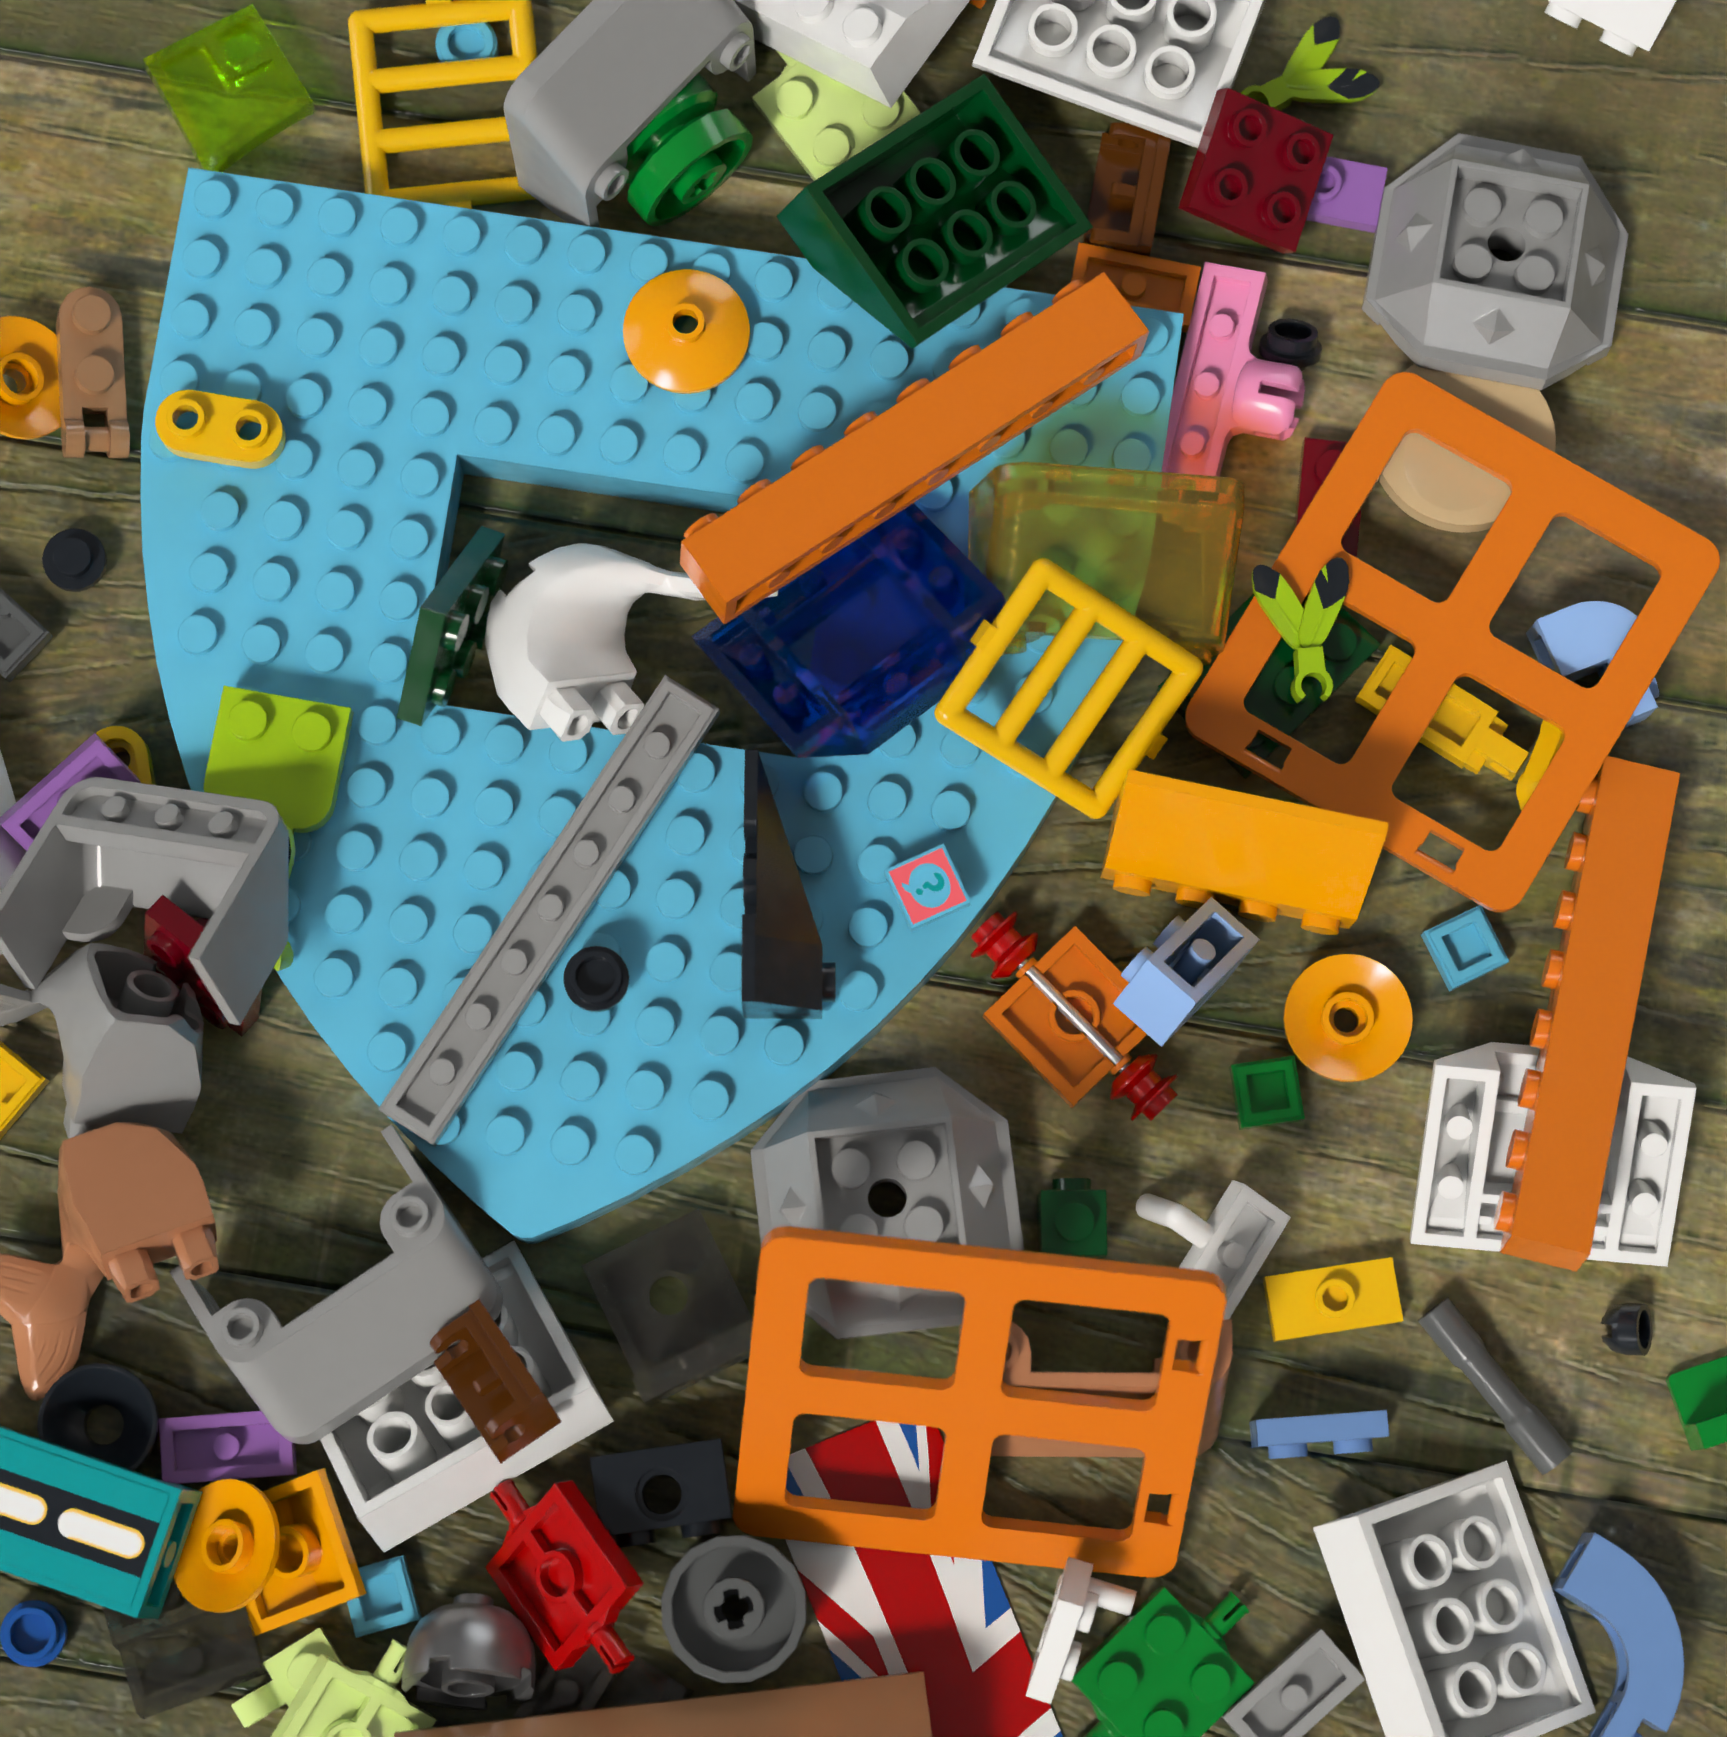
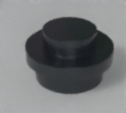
(1291, 343)
(74, 560)
(596, 979)

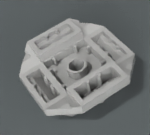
(1485, 316)
(900, 1130)

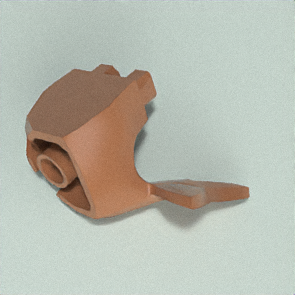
(123, 1205)

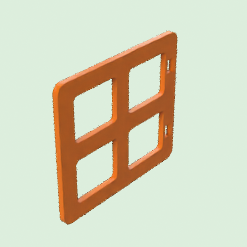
(1455, 637)
(974, 1401)

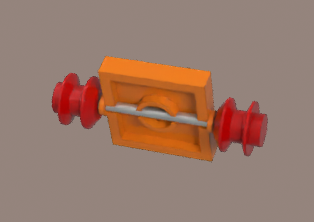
(1066, 1019)

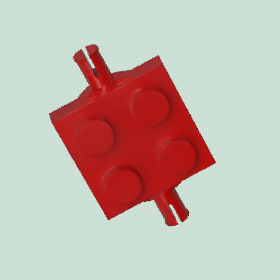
(563, 1575)

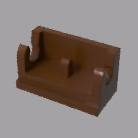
(1127, 189)
(492, 1383)

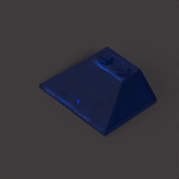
(858, 639)

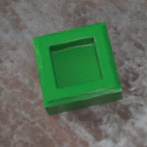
(1266, 1092)

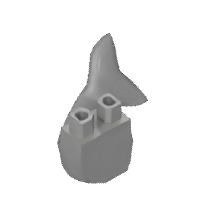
(123, 1036)

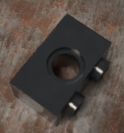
(622, 1483)

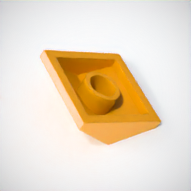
(314, 1556)

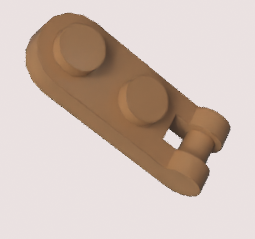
(91, 374)

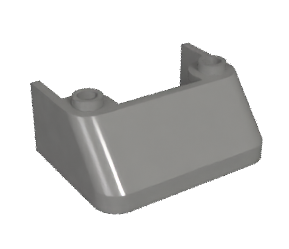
(605, 84)
(129, 844)
(367, 1332)

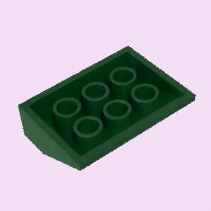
(936, 214)

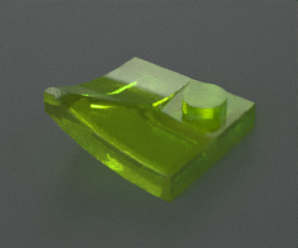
(228, 88)

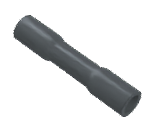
(1521, 1418)

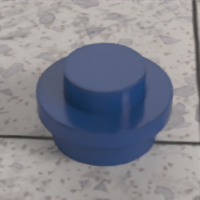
(33, 1633)

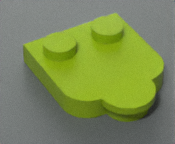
(280, 754)

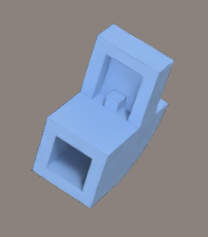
(1584, 642)

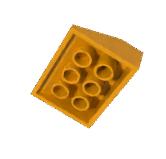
(1241, 852)

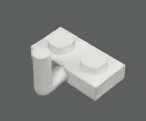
(1232, 1239)
(1071, 1610)

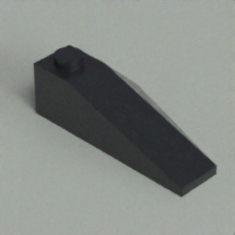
(779, 936)

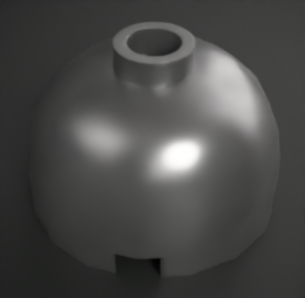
(469, 1654)

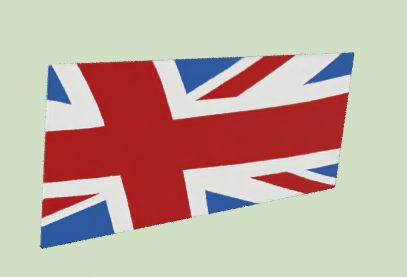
(913, 1609)

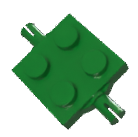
(1164, 1671)

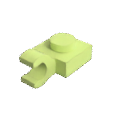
(288, 1673)

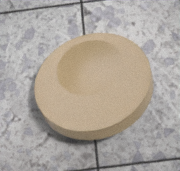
(1445, 488)

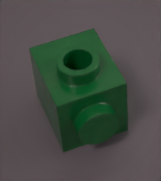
(1072, 1219)

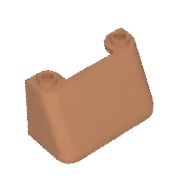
(1122, 1385)

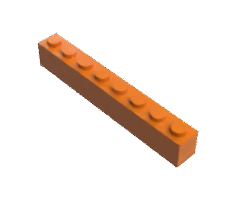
(912, 446)
(1588, 1015)

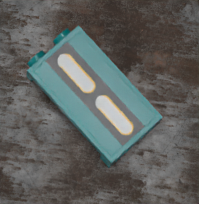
(90, 1525)

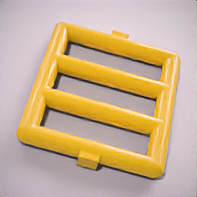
(372, 82)
(1089, 607)

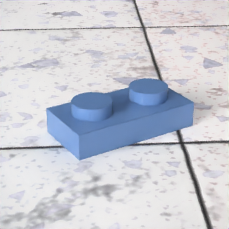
(1347, 1431)

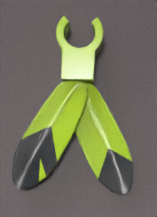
(1307, 81)
(1304, 627)

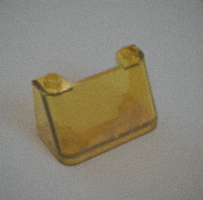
(1137, 536)

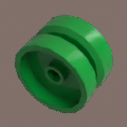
(684, 154)

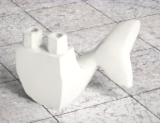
(562, 638)

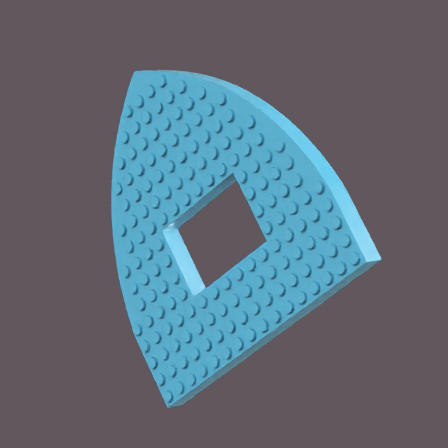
(495, 349)

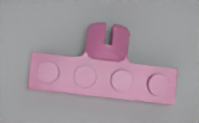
(1220, 383)

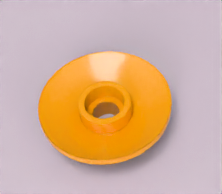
(31, 359)
(694, 359)
(1375, 1000)
(209, 1567)

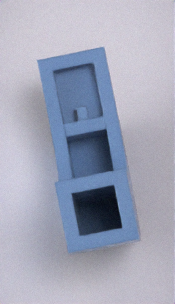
(1641, 1630)

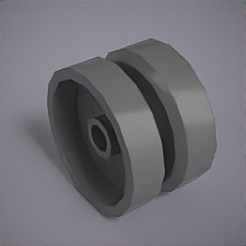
(701, 1631)

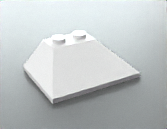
(1469, 1137)

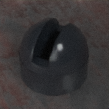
(1630, 1329)

